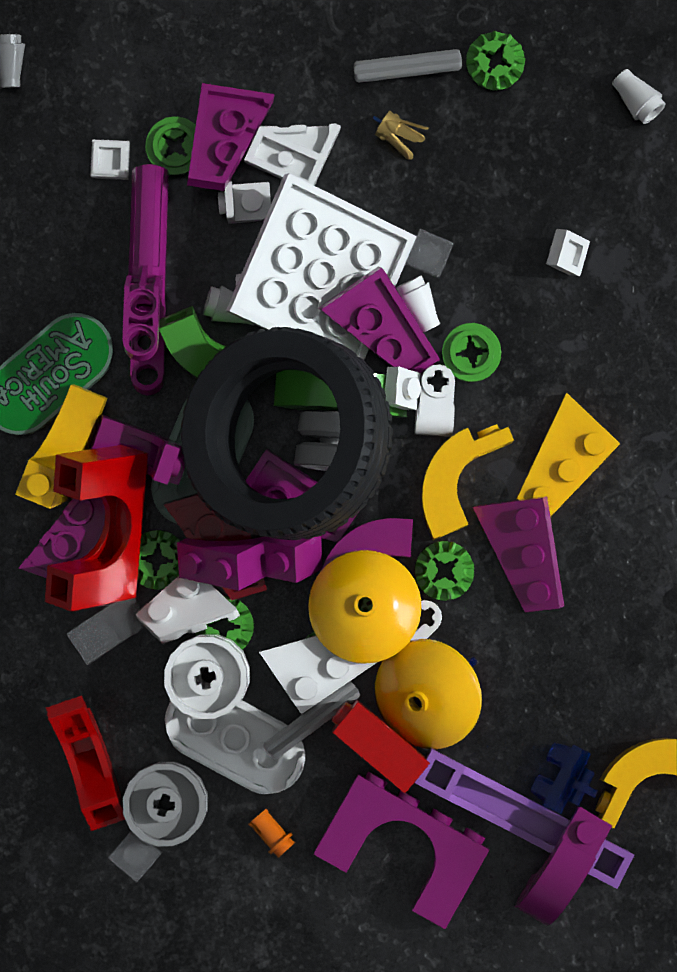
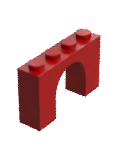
(112, 566)
(379, 745)

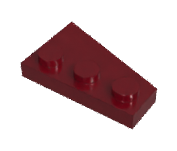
(202, 524)

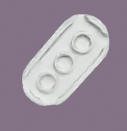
(235, 747)

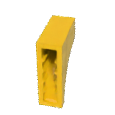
(69, 433)

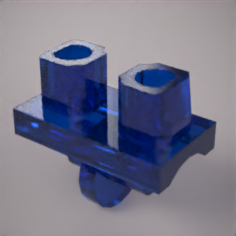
(557, 792)

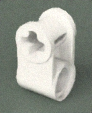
(435, 409)

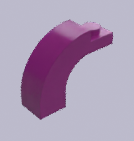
(164, 455)
(386, 536)
(565, 868)

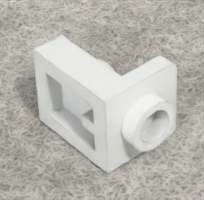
(245, 202)

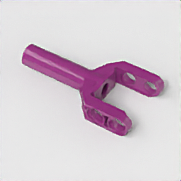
(146, 274)

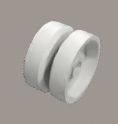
(185, 681)

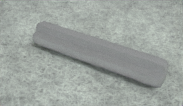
(407, 65)
(310, 721)

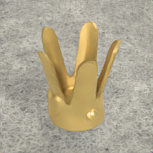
(394, 125)

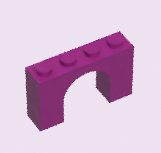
(455, 853)

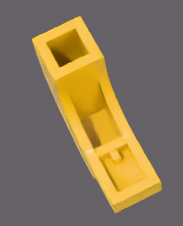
(439, 488)
(631, 768)

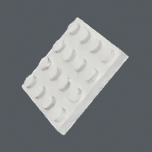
(309, 254)

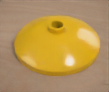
(359, 634)
(442, 683)

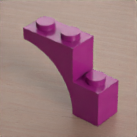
(249, 560)

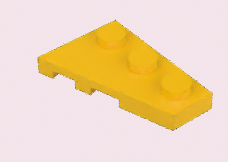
(567, 455)

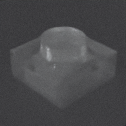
(429, 253)
(134, 856)

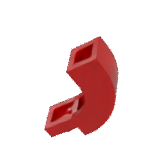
(88, 762)

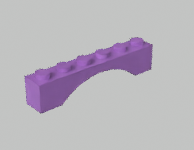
(513, 812)

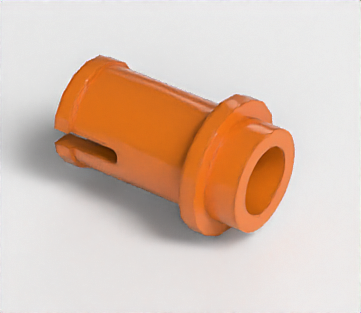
(272, 833)

